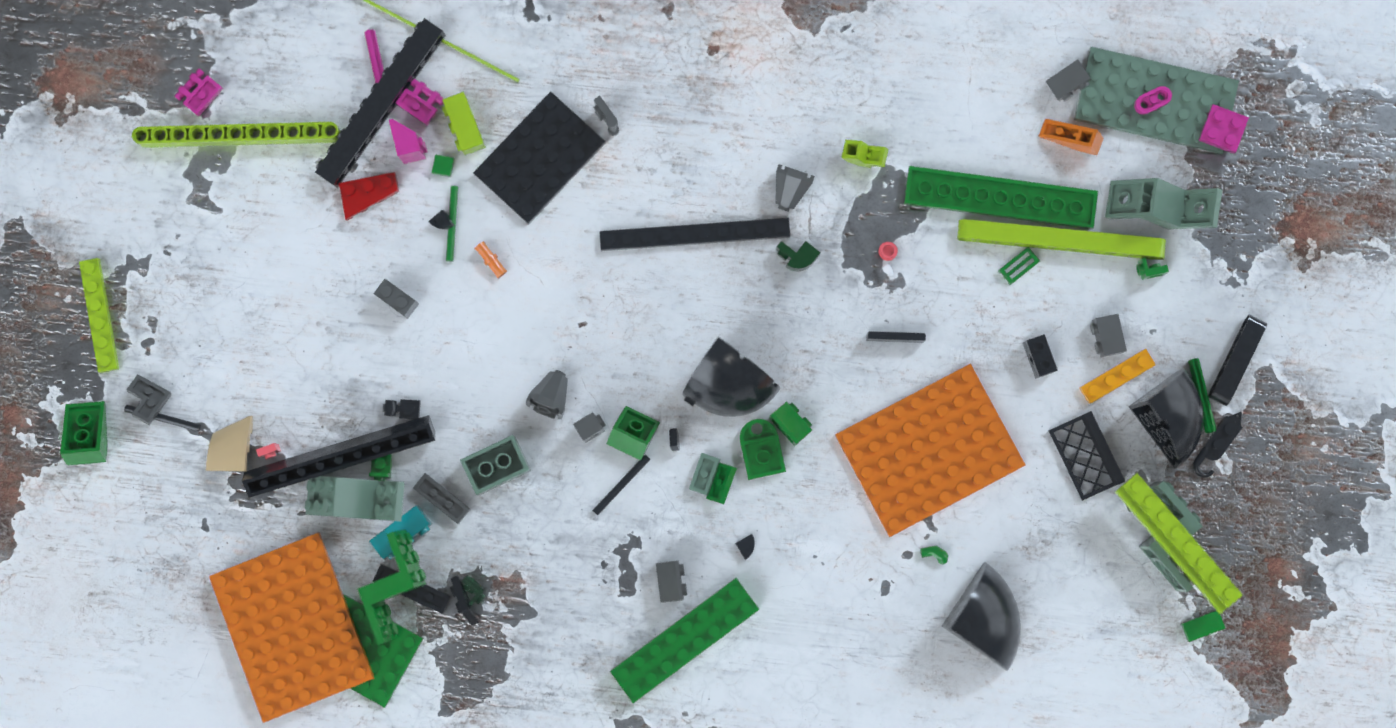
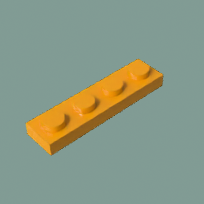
(1117, 376)

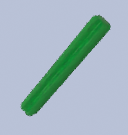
(1198, 379)

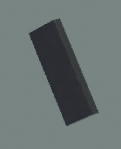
(896, 337)

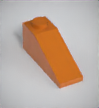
(1072, 136)

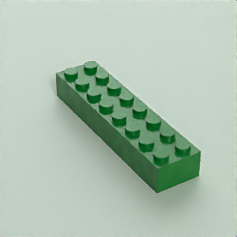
(684, 640)

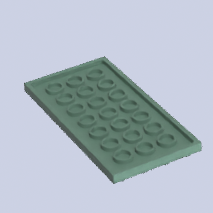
(1123, 78)

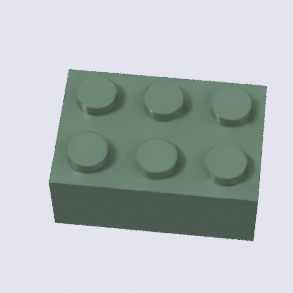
(495, 465)

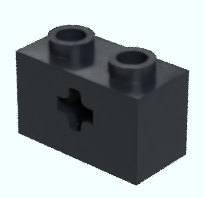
(1040, 356)

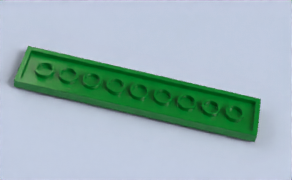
(1001, 197)

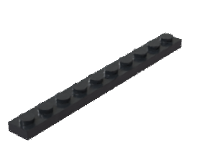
(694, 234)

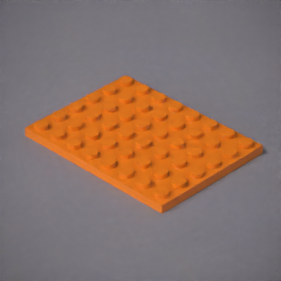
(930, 450)
(291, 627)

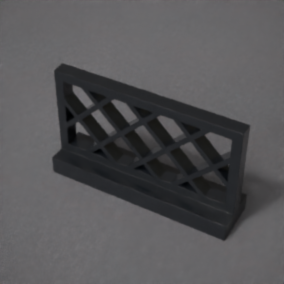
(1102, 448)

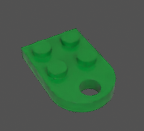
(761, 451)

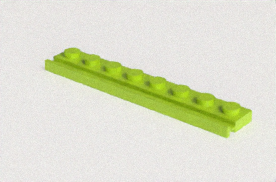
(1178, 543)

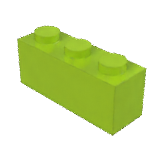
(463, 123)

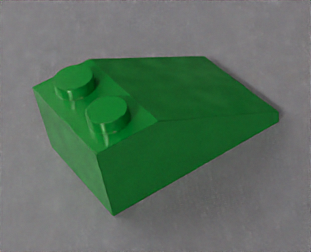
(84, 433)

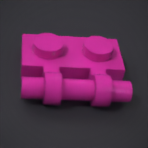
(202, 95)
(418, 107)

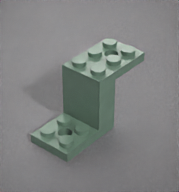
(1163, 203)
(355, 498)
(1153, 549)

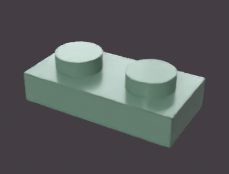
(704, 474)

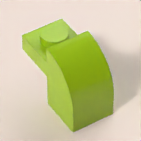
(863, 155)

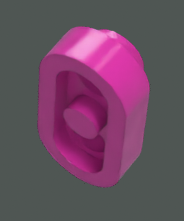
(1152, 101)

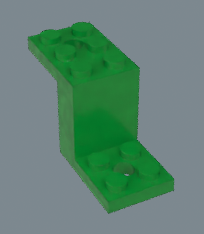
(376, 593)

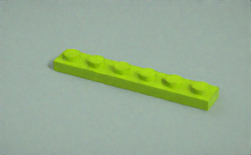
(99, 315)

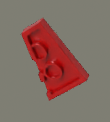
(365, 192)

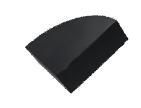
(441, 221)
(746, 546)

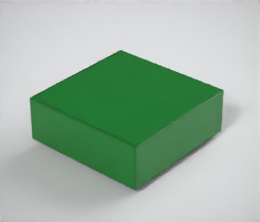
(443, 165)

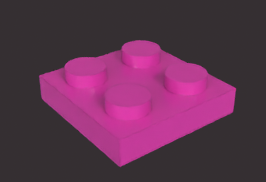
(1223, 128)

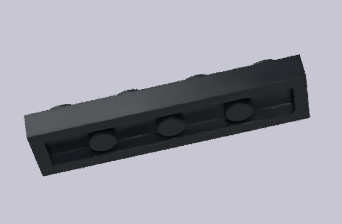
(424, 595)

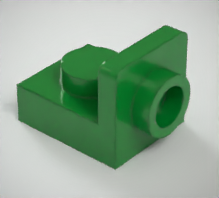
(1154, 270)
(381, 468)

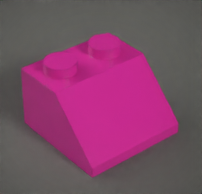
(407, 143)

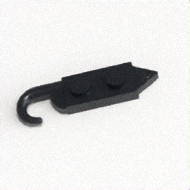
(1218, 442)

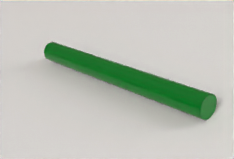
(451, 231)

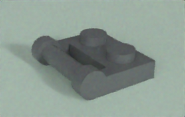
(604, 113)

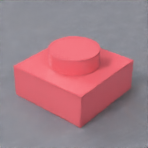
(268, 451)

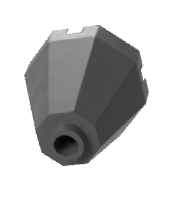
(790, 187)
(549, 395)

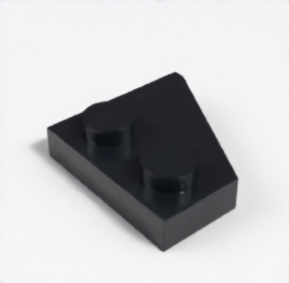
(463, 600)

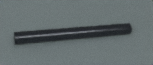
(170, 420)
(621, 484)

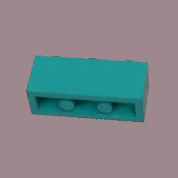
(413, 521)

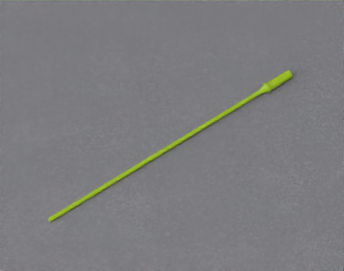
(445, 42)

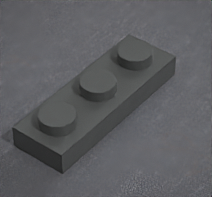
(441, 498)

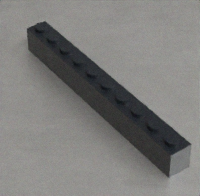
(380, 102)
(338, 456)

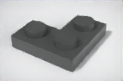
(152, 398)

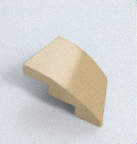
(230, 447)

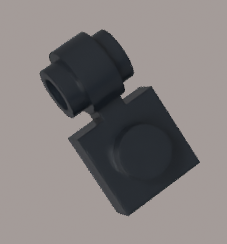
(408, 408)

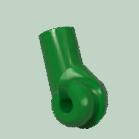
(940, 554)

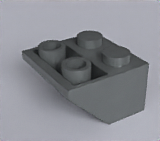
(670, 581)

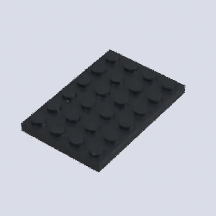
(539, 157)

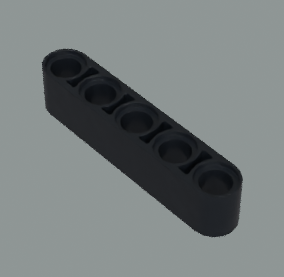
(1237, 360)

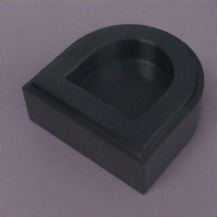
(674, 439)

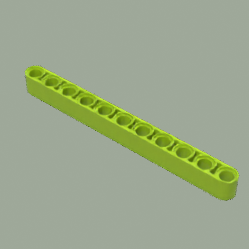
(228, 131)
(1061, 239)

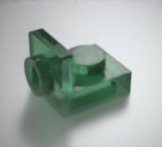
(471, 586)

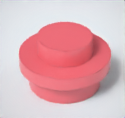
(887, 251)

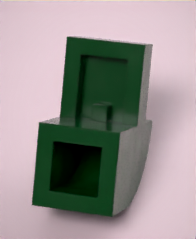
(798, 260)

